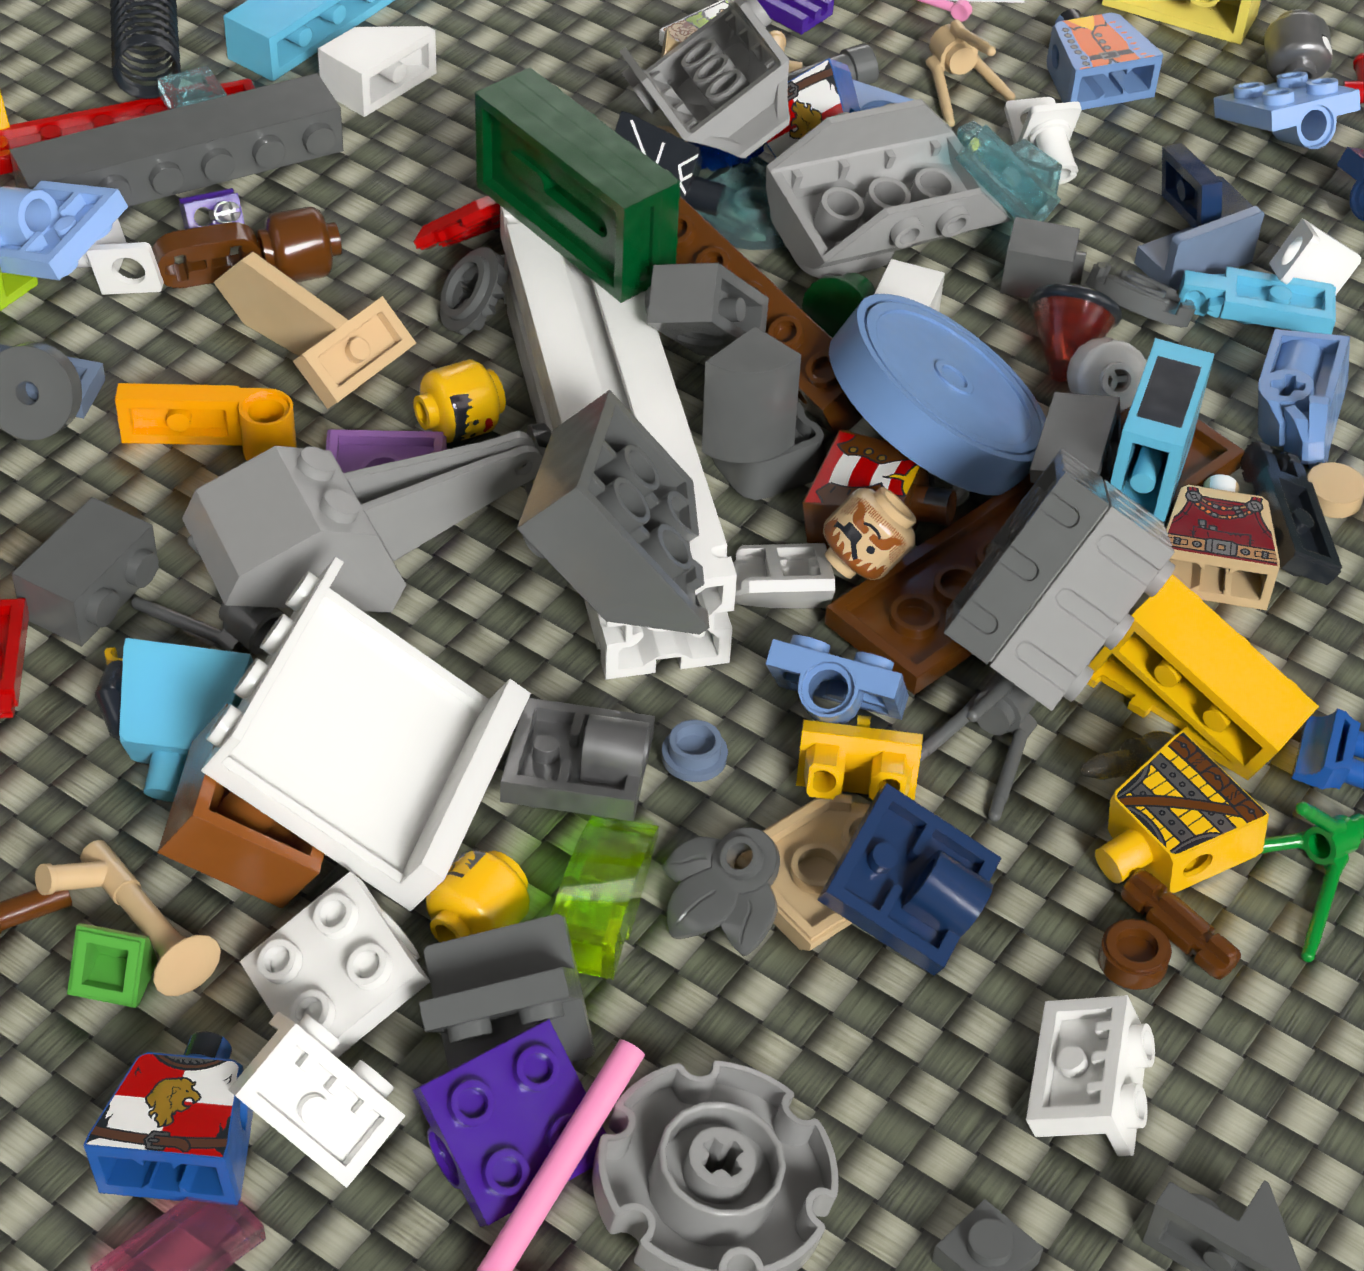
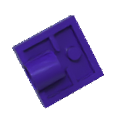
(502, 1117)

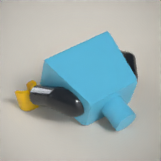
(163, 700)

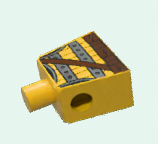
(1180, 820)

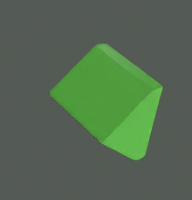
(110, 965)

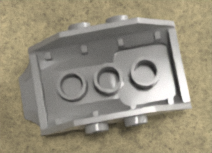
(721, 82)
(873, 188)

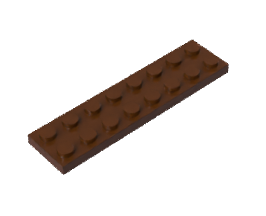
(907, 608)

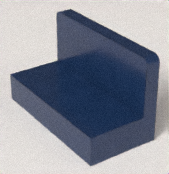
(1195, 189)

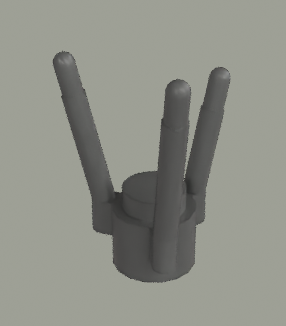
(241, 624)
(997, 710)

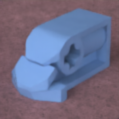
(1303, 392)

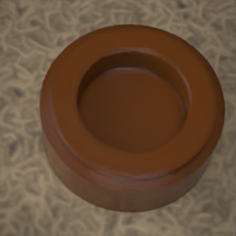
(1134, 954)

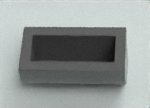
(750, 399)

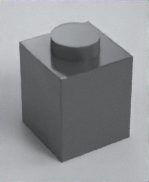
(1041, 256)

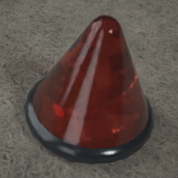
(1068, 319)

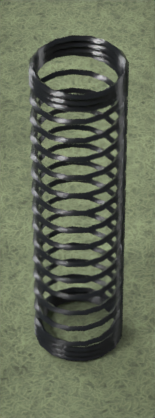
(121, 42)

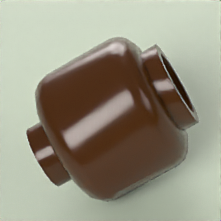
(300, 243)

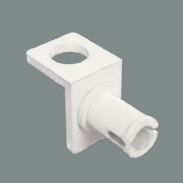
(1047, 127)
(107, 257)
(1314, 257)

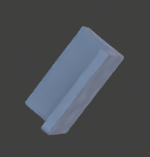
(1202, 249)

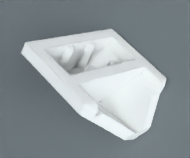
(784, 576)

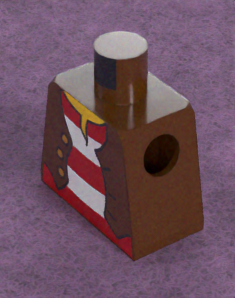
(871, 463)

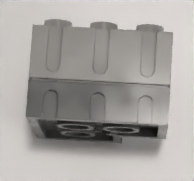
(1060, 581)

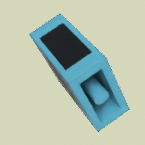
(1161, 425)

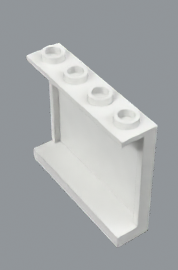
(361, 742)

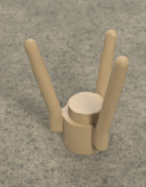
(957, 52)

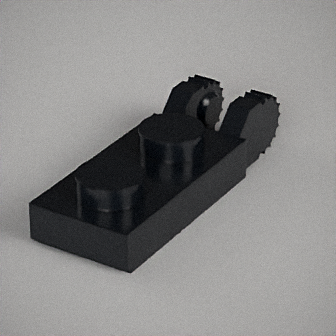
(1295, 511)

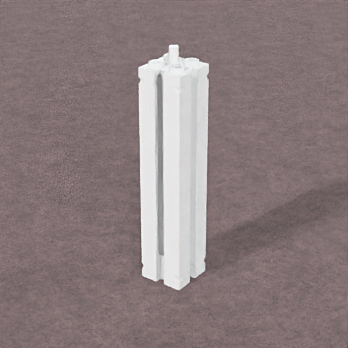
(573, 350)

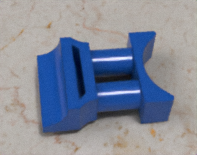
(1328, 752)

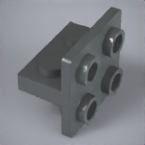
(503, 984)

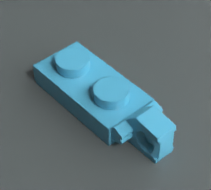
(1262, 299)

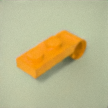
(205, 416)

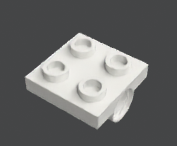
(338, 964)

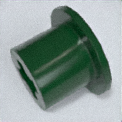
(834, 299)

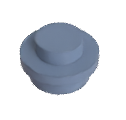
(694, 751)

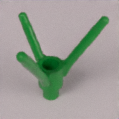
(1327, 845)

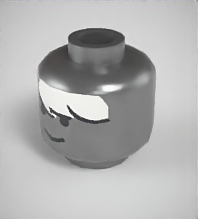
(1298, 43)

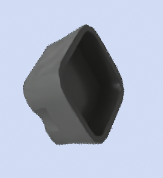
(785, 472)

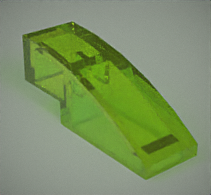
(604, 890)

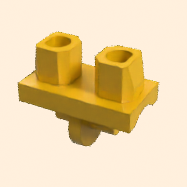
(857, 759)

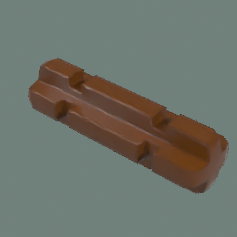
(1181, 924)

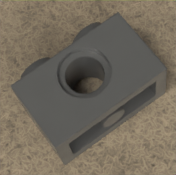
(703, 306)

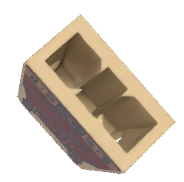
(1224, 543)

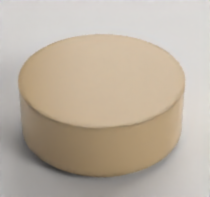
(1337, 489)

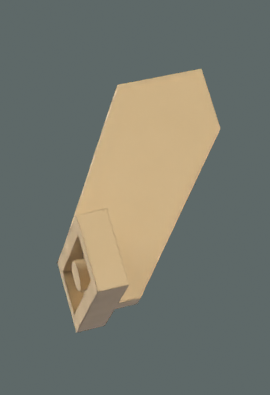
(332, 351)

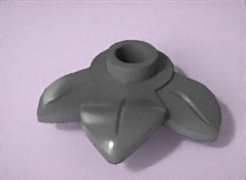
(720, 895)

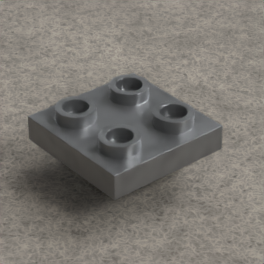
(578, 759)

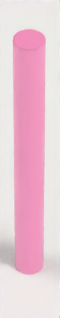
(563, 1158)

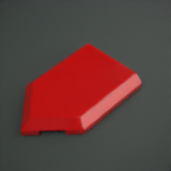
(460, 225)

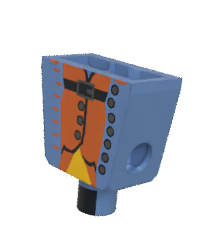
(1101, 60)

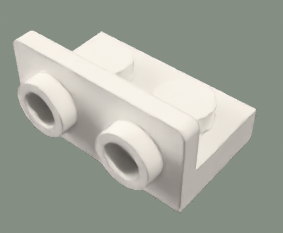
(1091, 1071)
(316, 1099)

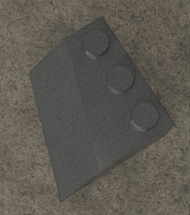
(618, 520)

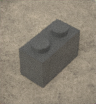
(87, 571)

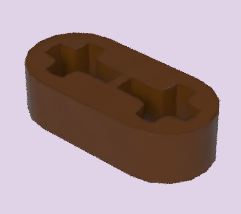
(204, 252)

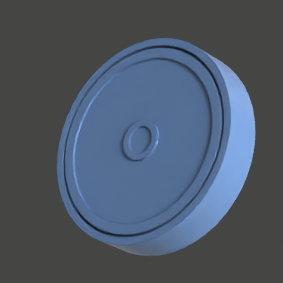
(937, 393)

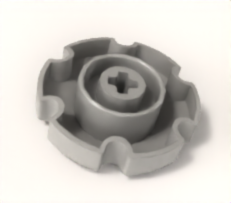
(714, 1172)

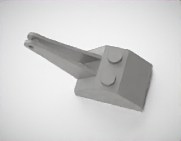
(299, 511)

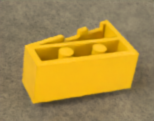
(1203, 680)

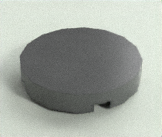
(1142, 295)

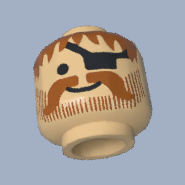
(869, 533)

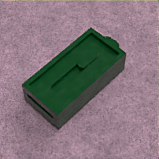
(575, 183)

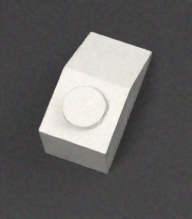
(376, 64)

